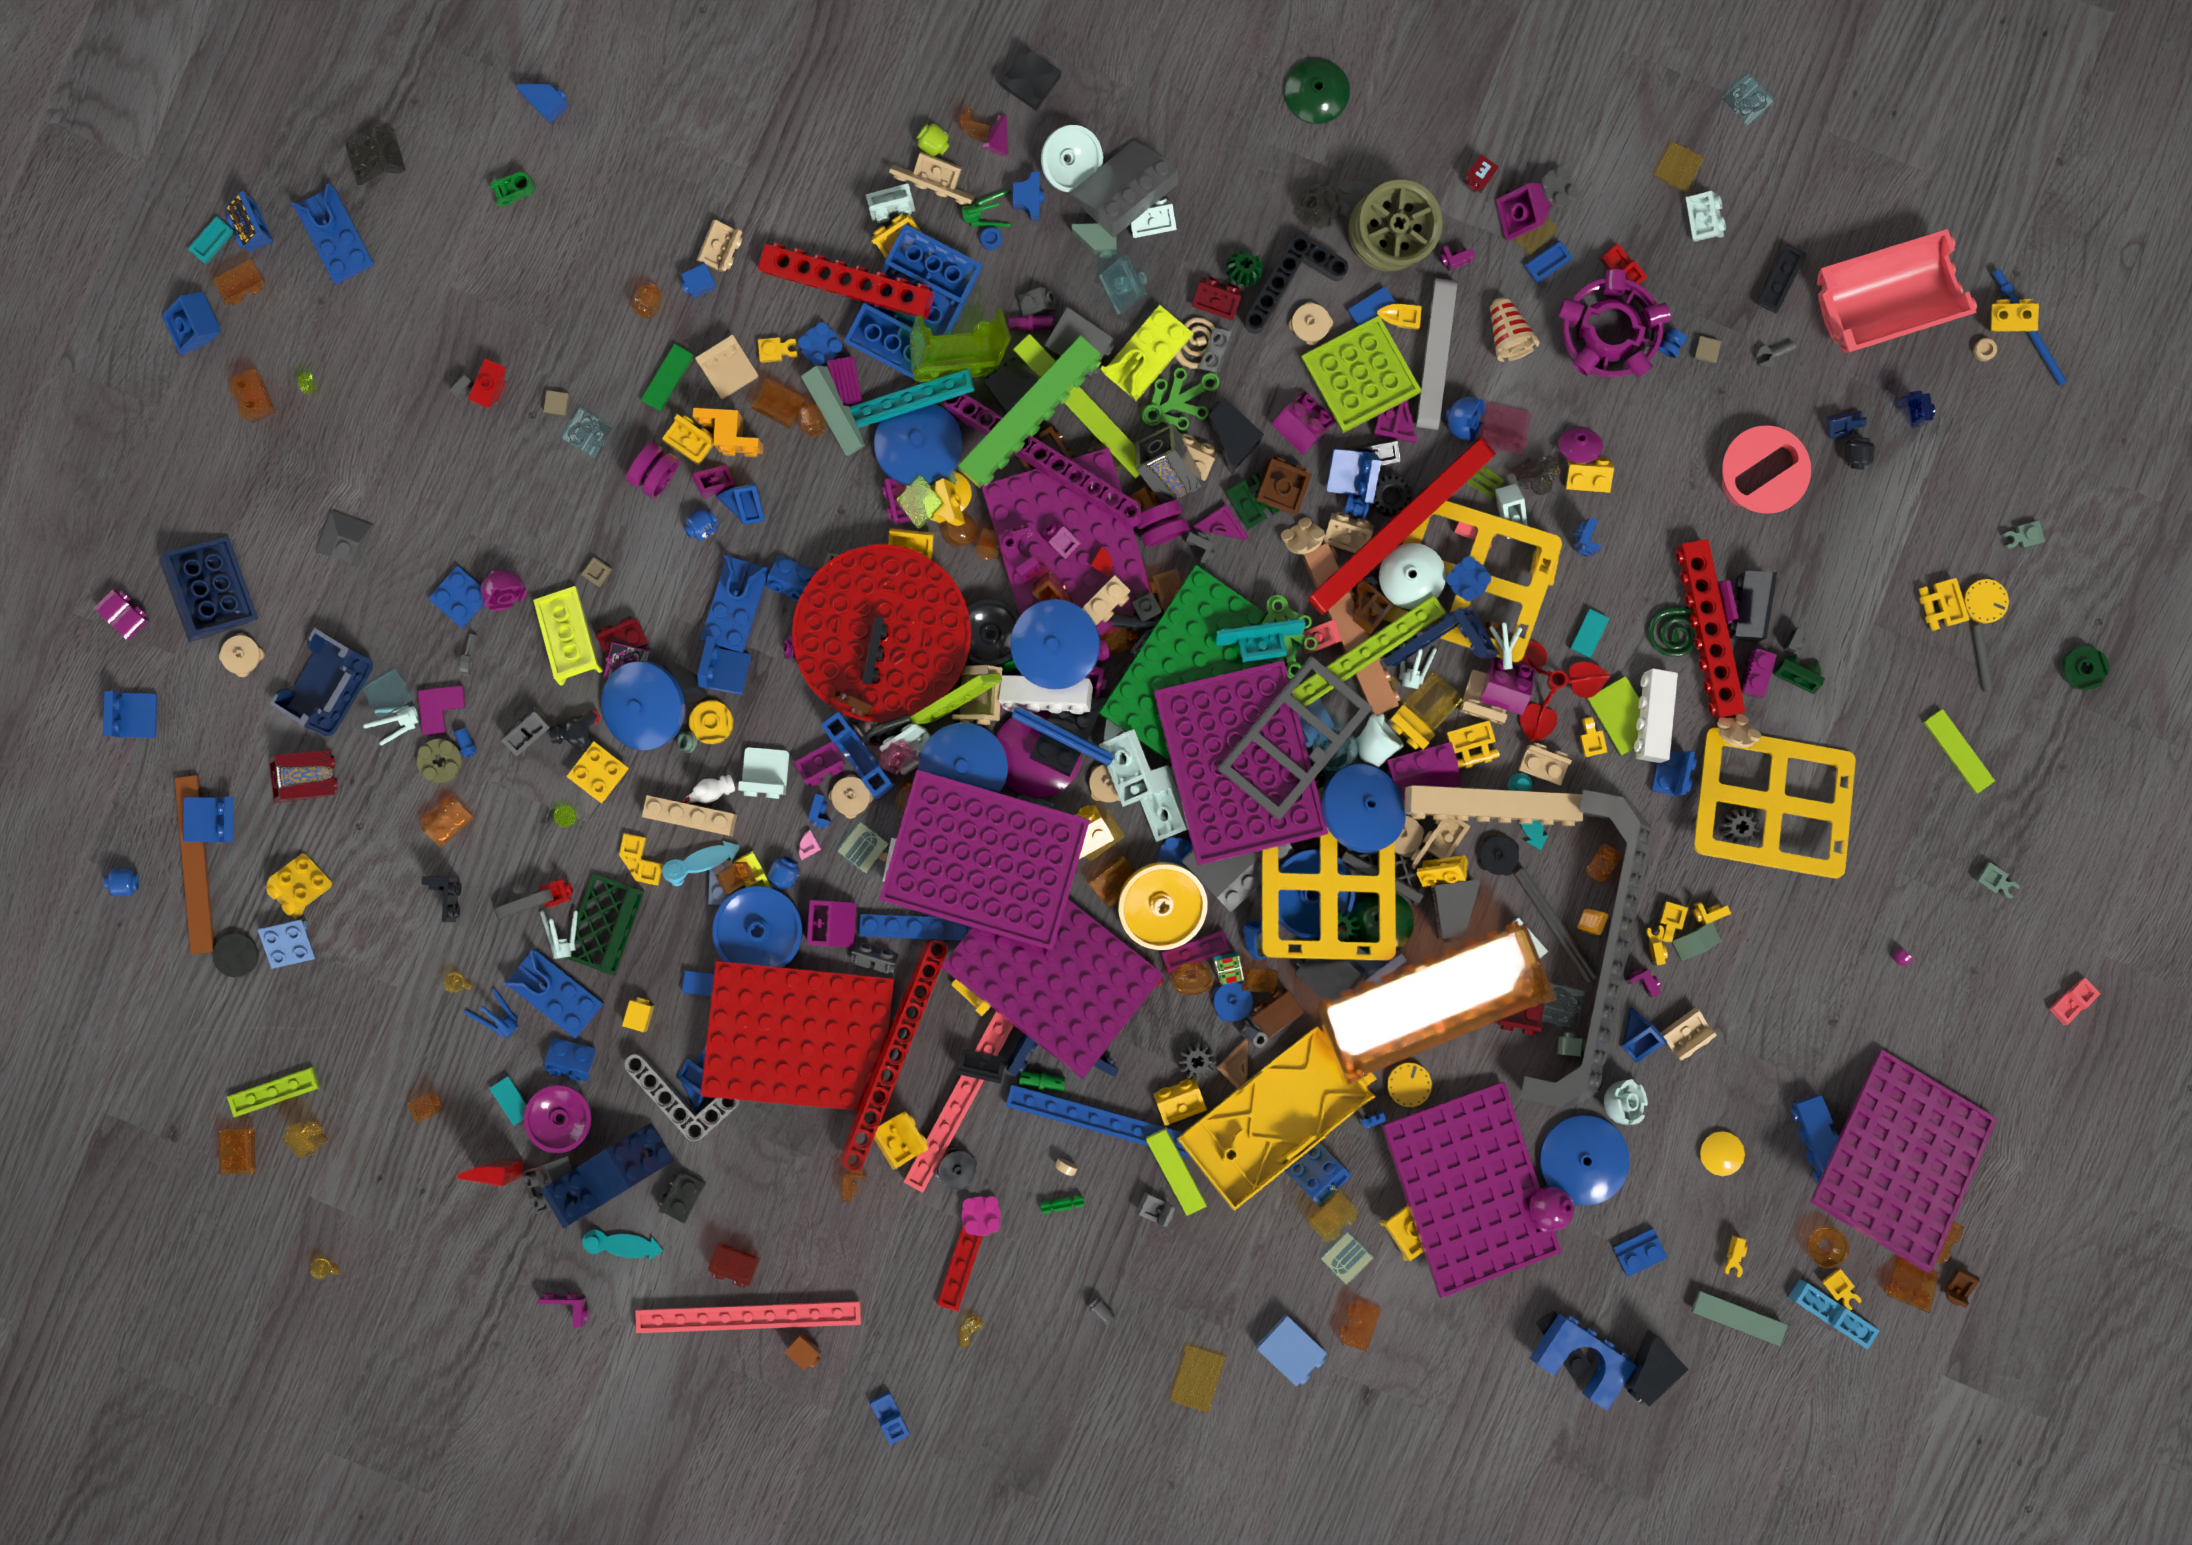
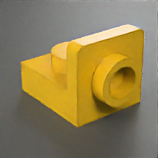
(1714, 912)

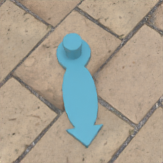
(700, 861)

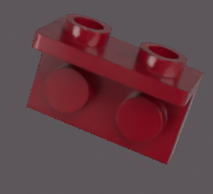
(1217, 298)
(627, 632)
(1528, 1020)

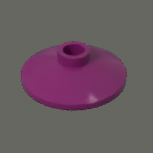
(1580, 445)

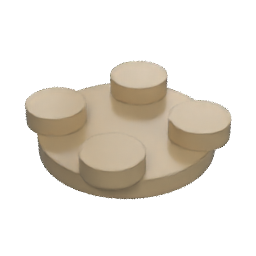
(1310, 323)
(1303, 537)
(241, 655)
(1738, 731)
(1102, 785)
(850, 796)
(1410, 838)

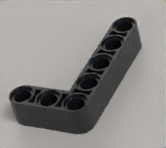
(1287, 276)

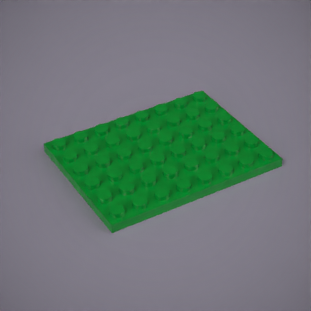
(1182, 652)

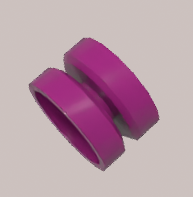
(652, 470)
(1162, 524)

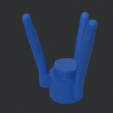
(505, 1025)

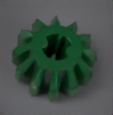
(1244, 268)
(1344, 935)

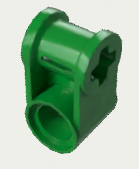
(508, 189)

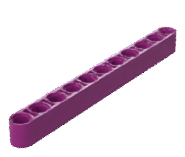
(1050, 461)

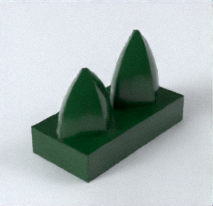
(1804, 678)

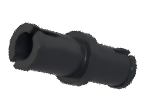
(1133, 622)

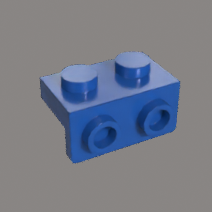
(1583, 535)
(789, 577)
(569, 1059)

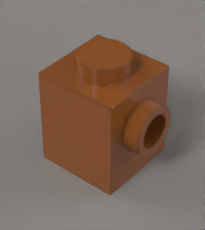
(803, 1352)

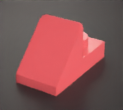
(1325, 635)

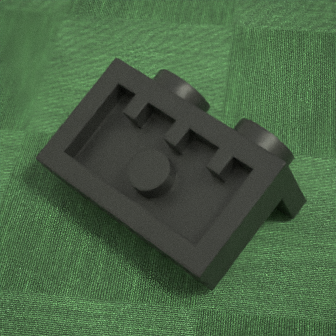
(681, 1197)

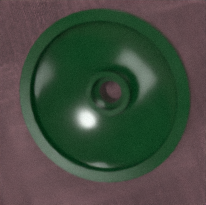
(1312, 104)
(1367, 909)

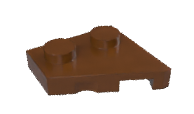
(1369, 606)
(857, 706)

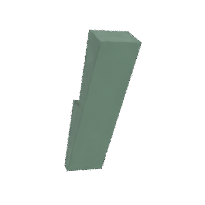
(837, 416)
(1739, 1318)

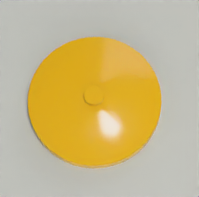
(1162, 906)

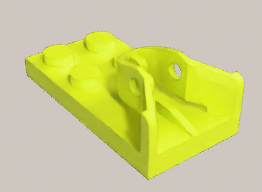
(1147, 353)
(566, 634)

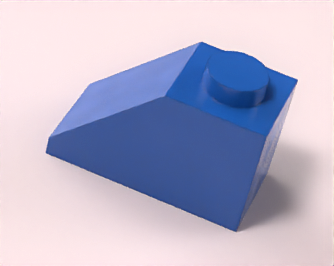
(545, 99)

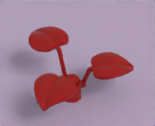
(1586, 682)

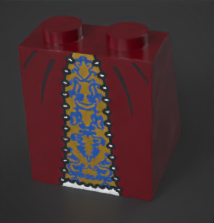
(302, 776)

